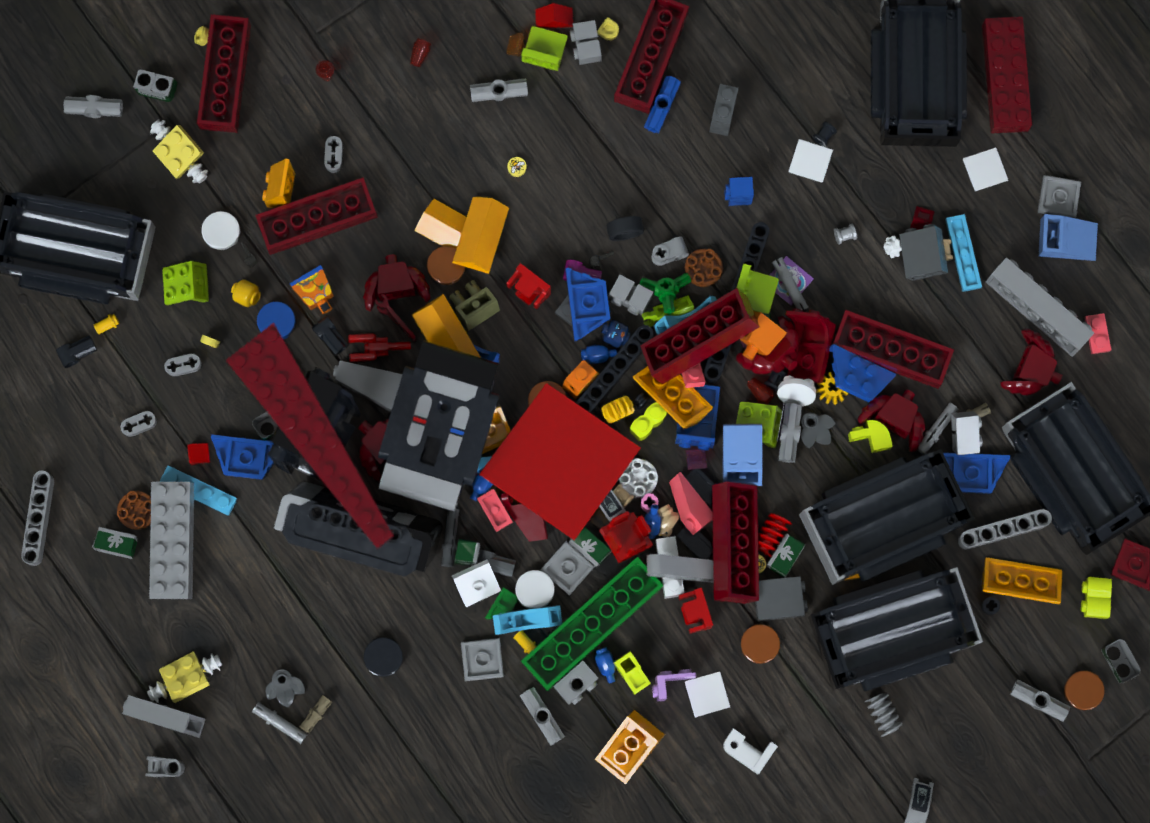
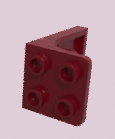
(814, 343)
(1133, 564)

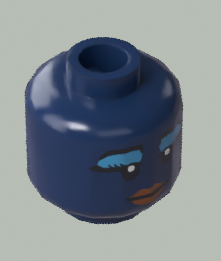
(615, 333)

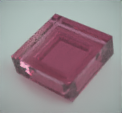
(696, 459)

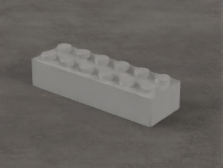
(1040, 307)
(171, 540)

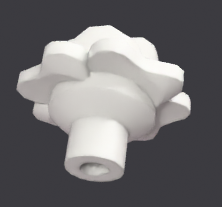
(892, 246)

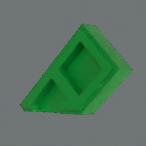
(504, 603)

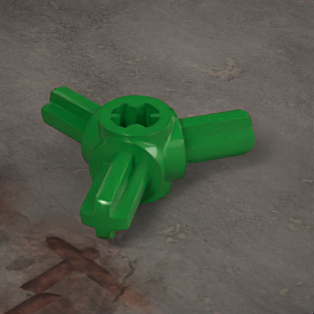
(666, 289)

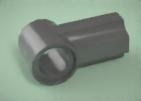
(498, 564)

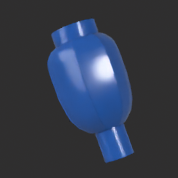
(597, 354)
(480, 487)
(654, 521)
(604, 661)

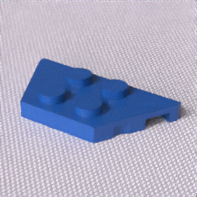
(587, 302)
(858, 375)
(243, 456)
(976, 471)

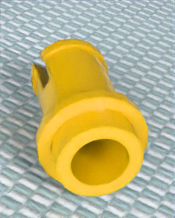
(106, 324)
(525, 642)

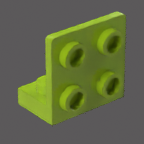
(544, 48)
(185, 283)
(758, 288)
(763, 414)

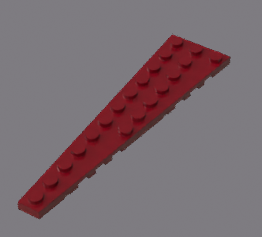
(284, 393)

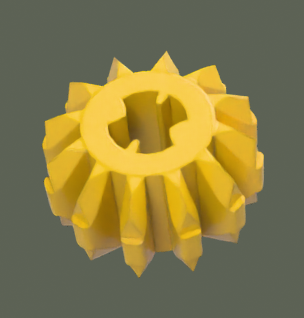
(830, 394)
(618, 409)

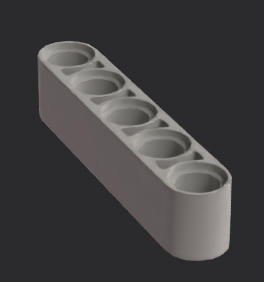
(1011, 523)
(40, 527)
(680, 568)

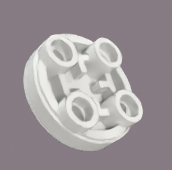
(220, 230)
(797, 391)
(639, 478)
(534, 589)

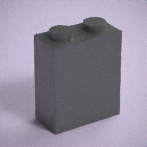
(723, 109)
(923, 252)
(781, 599)

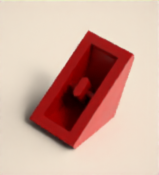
(554, 16)

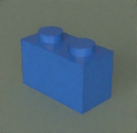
(739, 191)

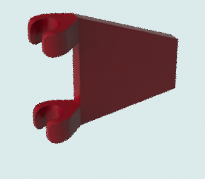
(388, 311)
(528, 522)

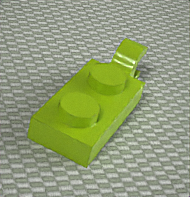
(682, 306)

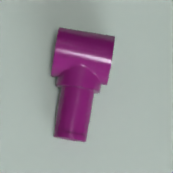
(577, 266)

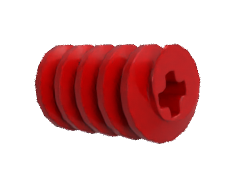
(771, 533)

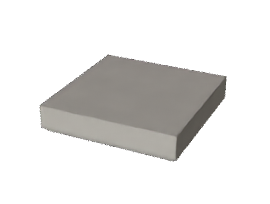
(1059, 196)
(567, 568)
(482, 659)

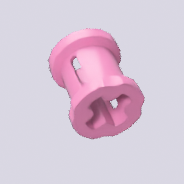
(648, 496)

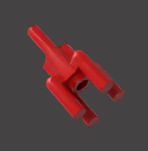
(374, 347)

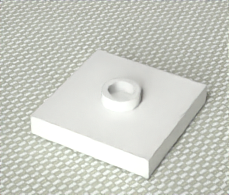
(476, 583)

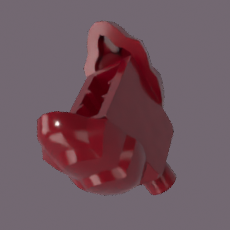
(395, 282)
(780, 357)
(1035, 366)
(898, 415)
(370, 448)

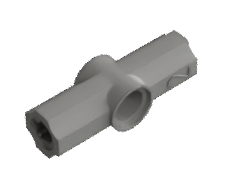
(511, 88)
(93, 106)
(790, 433)
(1051, 705)
(549, 727)

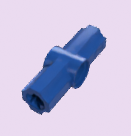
(667, 94)

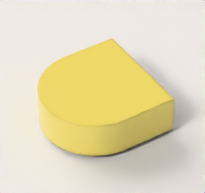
(609, 29)

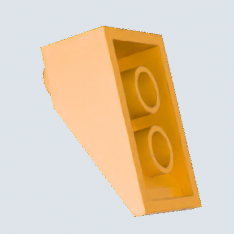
(280, 184)
(629, 746)

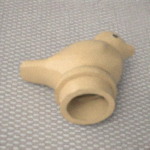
(668, 520)

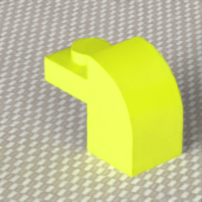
(877, 434)
(631, 672)

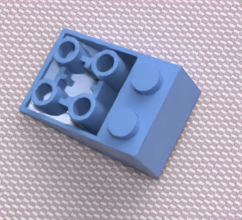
(1067, 238)
(742, 453)

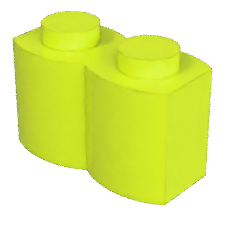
(644, 424)
(1097, 597)

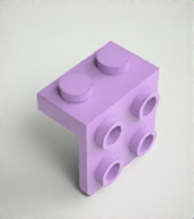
(659, 687)

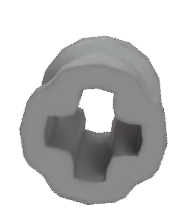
(845, 234)

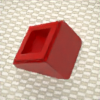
(198, 453)

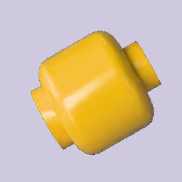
(245, 293)

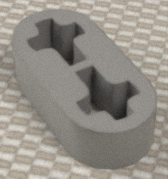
(338, 154)
(184, 369)
(140, 428)

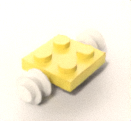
(178, 151)
(184, 677)

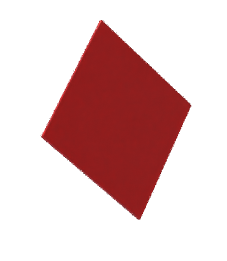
(560, 461)

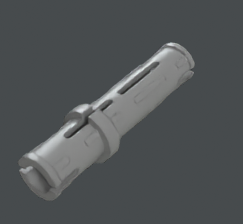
(789, 283)
(925, 446)
(280, 723)

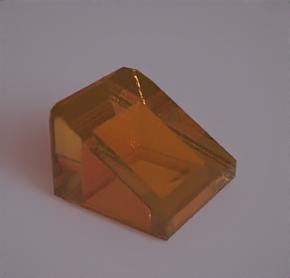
(515, 44)

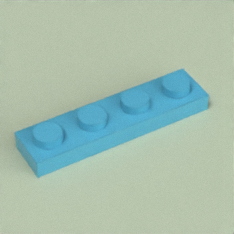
(963, 253)
(203, 492)

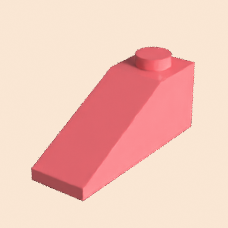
(690, 506)

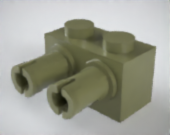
(476, 308)

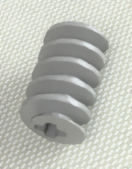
(884, 713)

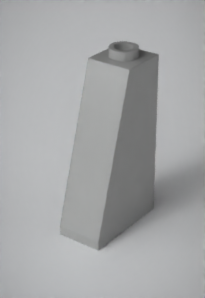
(369, 382)
(163, 716)

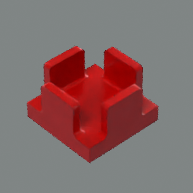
(529, 286)
(627, 535)
(696, 611)

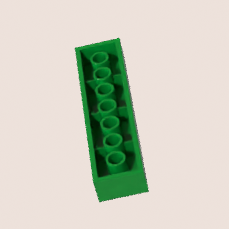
(591, 624)

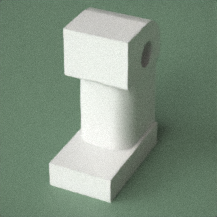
(747, 753)

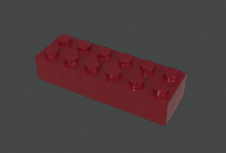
(651, 54)
(224, 73)
(1006, 75)
(316, 216)
(699, 336)
(894, 349)
(735, 542)

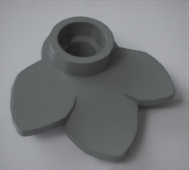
(817, 432)
(284, 690)

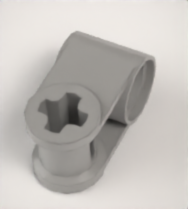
(673, 251)
(161, 767)

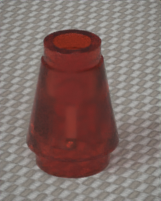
(419, 52)
(323, 67)
(760, 391)

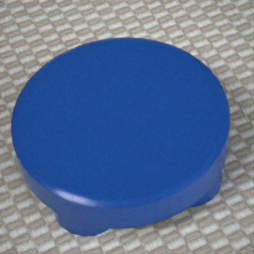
(280, 315)

